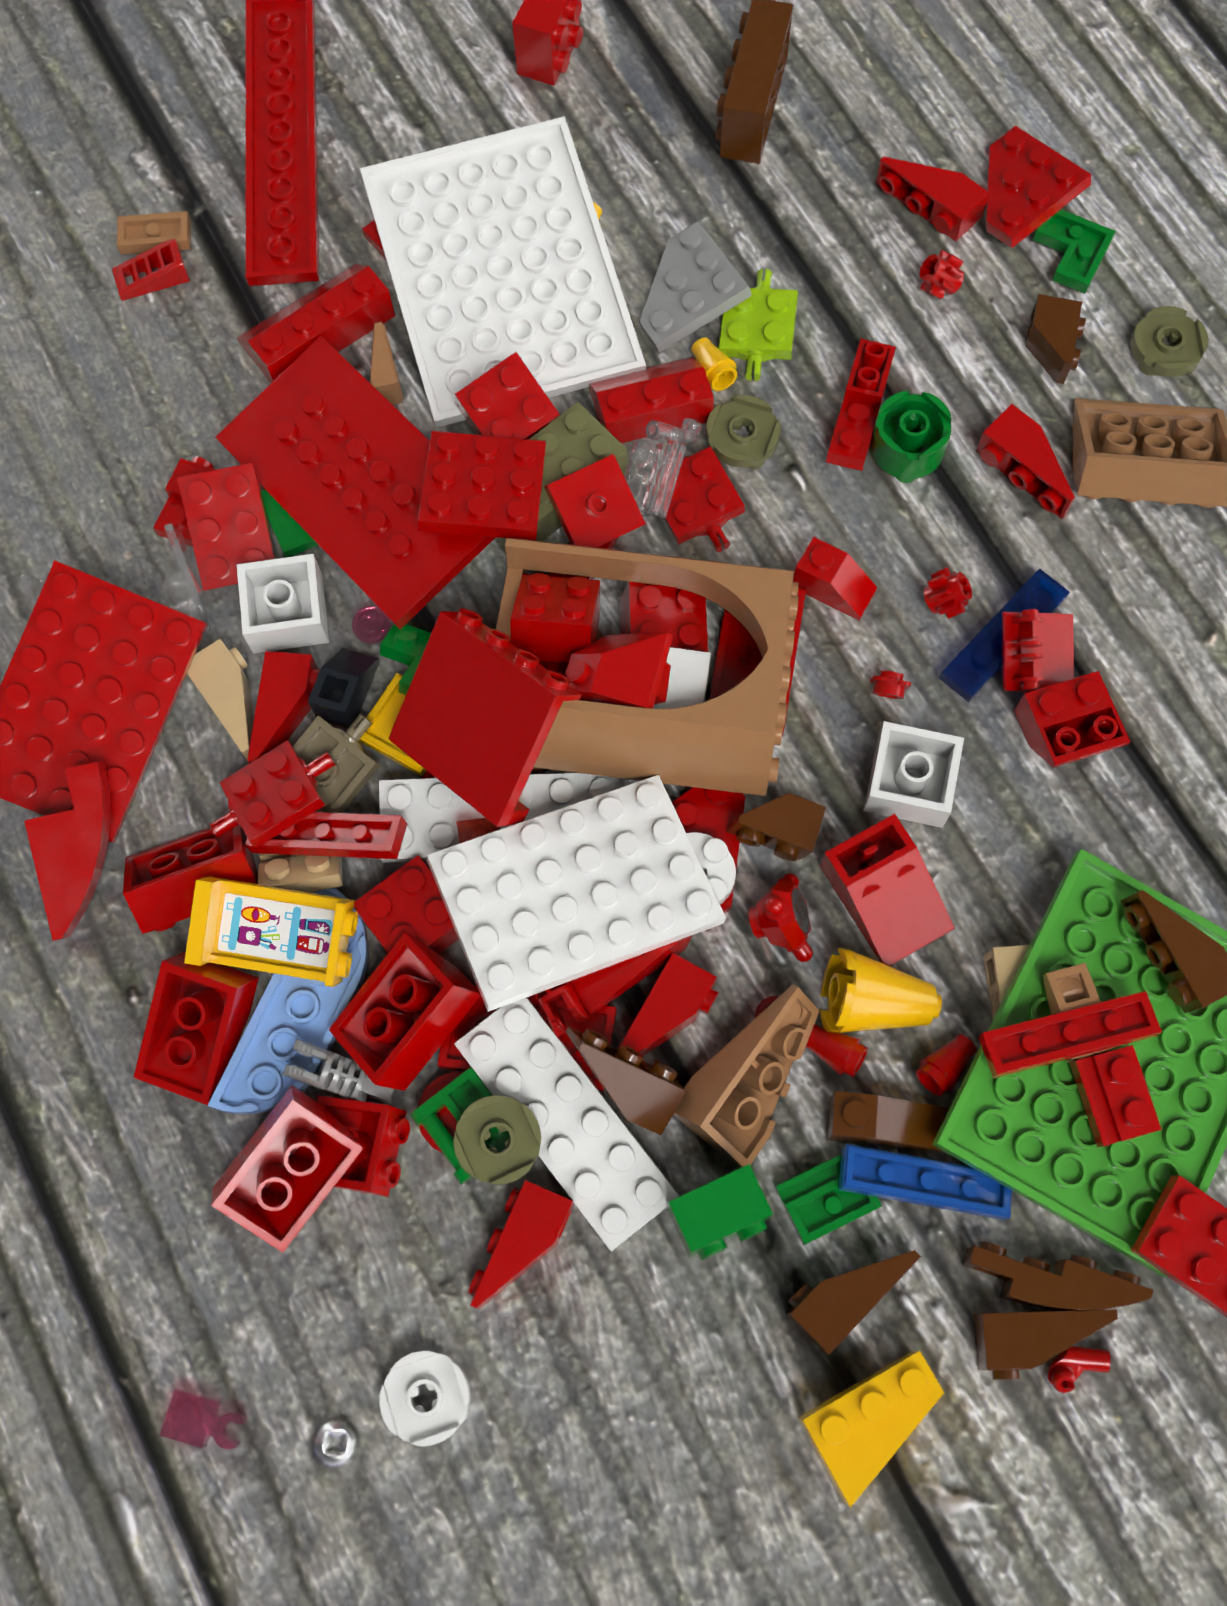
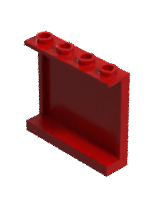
(479, 714)

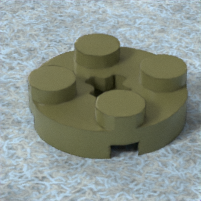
(1164, 360)
(748, 450)
(473, 1131)

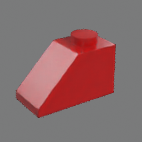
(834, 579)

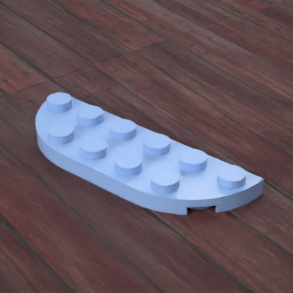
(287, 1012)

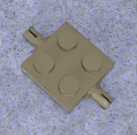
(353, 766)

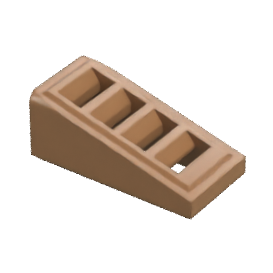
(383, 368)

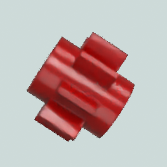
(941, 274)
(947, 593)

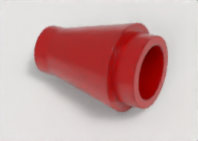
(838, 1050)
(945, 1065)

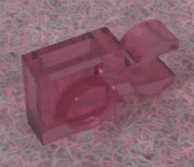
(195, 1418)

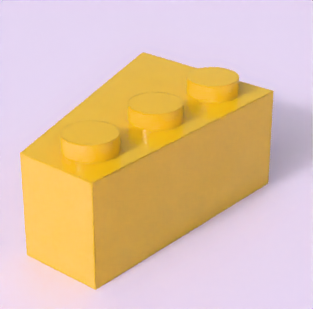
(870, 1422)

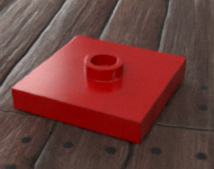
(595, 504)

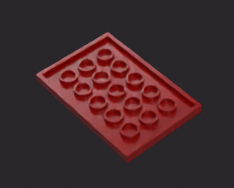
(89, 688)

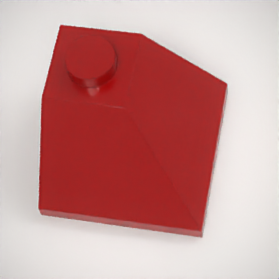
(620, 669)

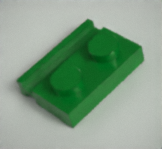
(818, 1205)

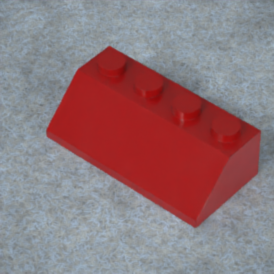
(336, 310)

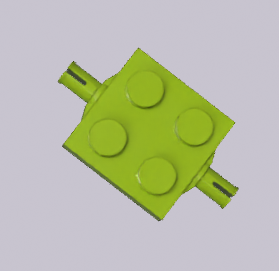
(760, 326)

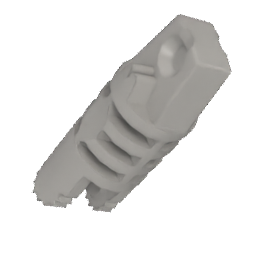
(336, 1075)

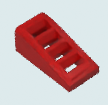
(166, 276)

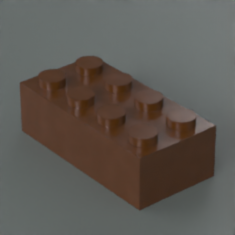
(754, 80)

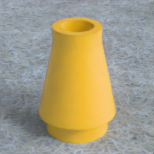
(717, 365)

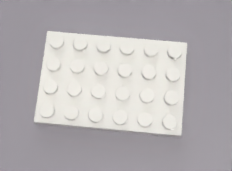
(574, 891)

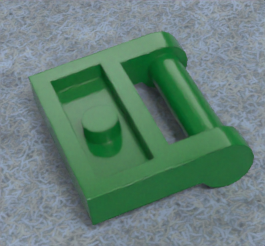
(456, 1097)

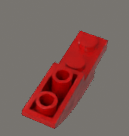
(861, 404)

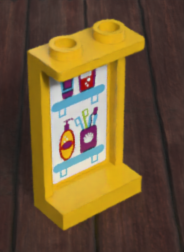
(271, 930)

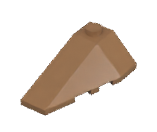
(738, 1089)

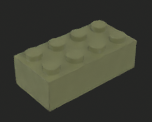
(571, 444)

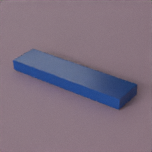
(922, 1182)

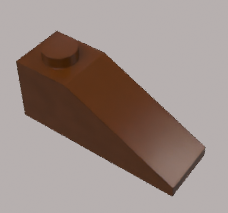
(883, 1121)
(839, 1303)
(1030, 1338)

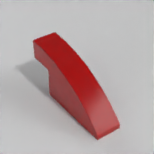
(72, 848)

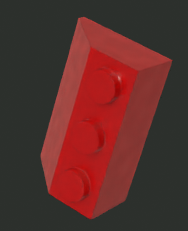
(657, 393)
(163, 879)
(404, 1013)
(286, 1169)

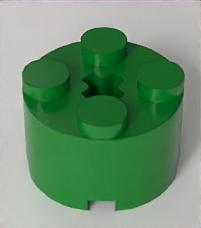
(911, 435)

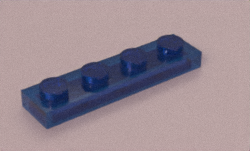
(984, 653)

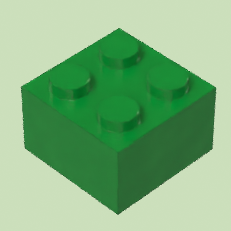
(720, 1211)

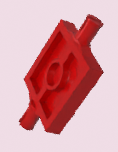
(702, 500)
(272, 794)

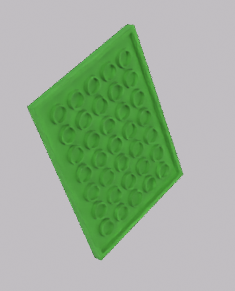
(1032, 1123)

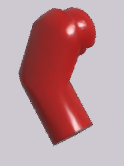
(1073, 1362)

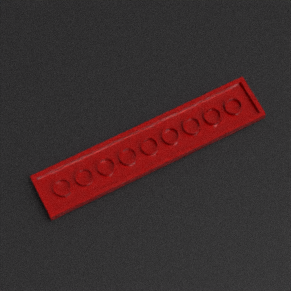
(281, 142)

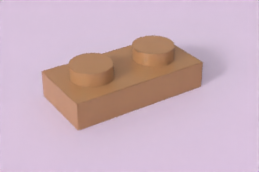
(146, 231)

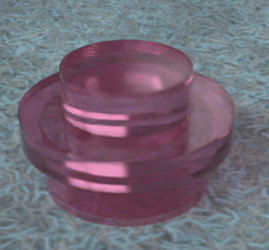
(370, 625)

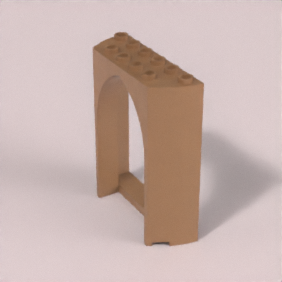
(703, 745)

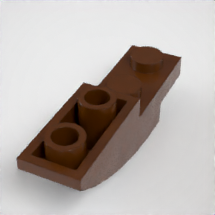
(1071, 1286)

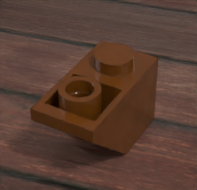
(1053, 334)
(784, 825)

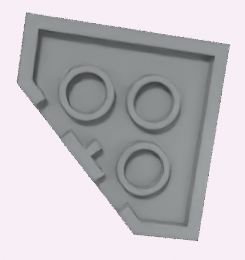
(690, 288)

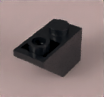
(343, 687)

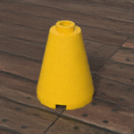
(874, 996)

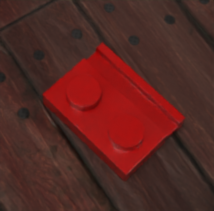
(1115, 1096)

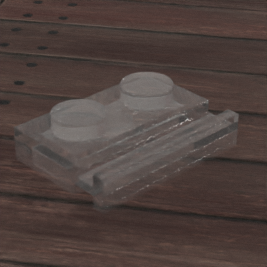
(653, 474)

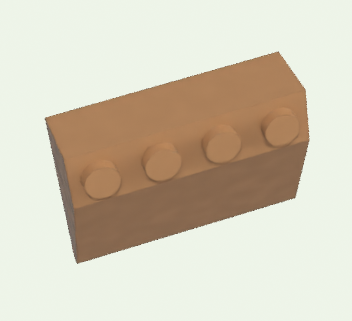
(1150, 452)

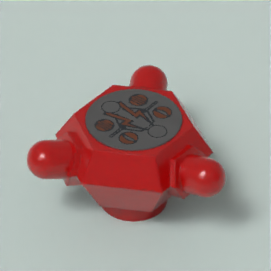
(783, 918)

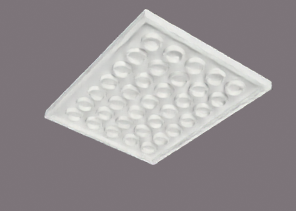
(501, 258)

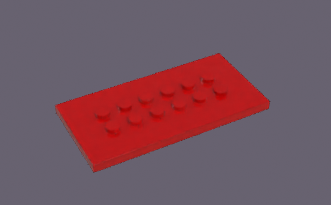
(350, 479)

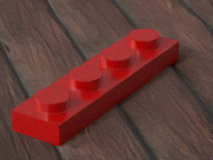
(339, 836)
(1069, 1034)

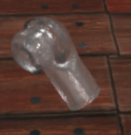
(686, 434)

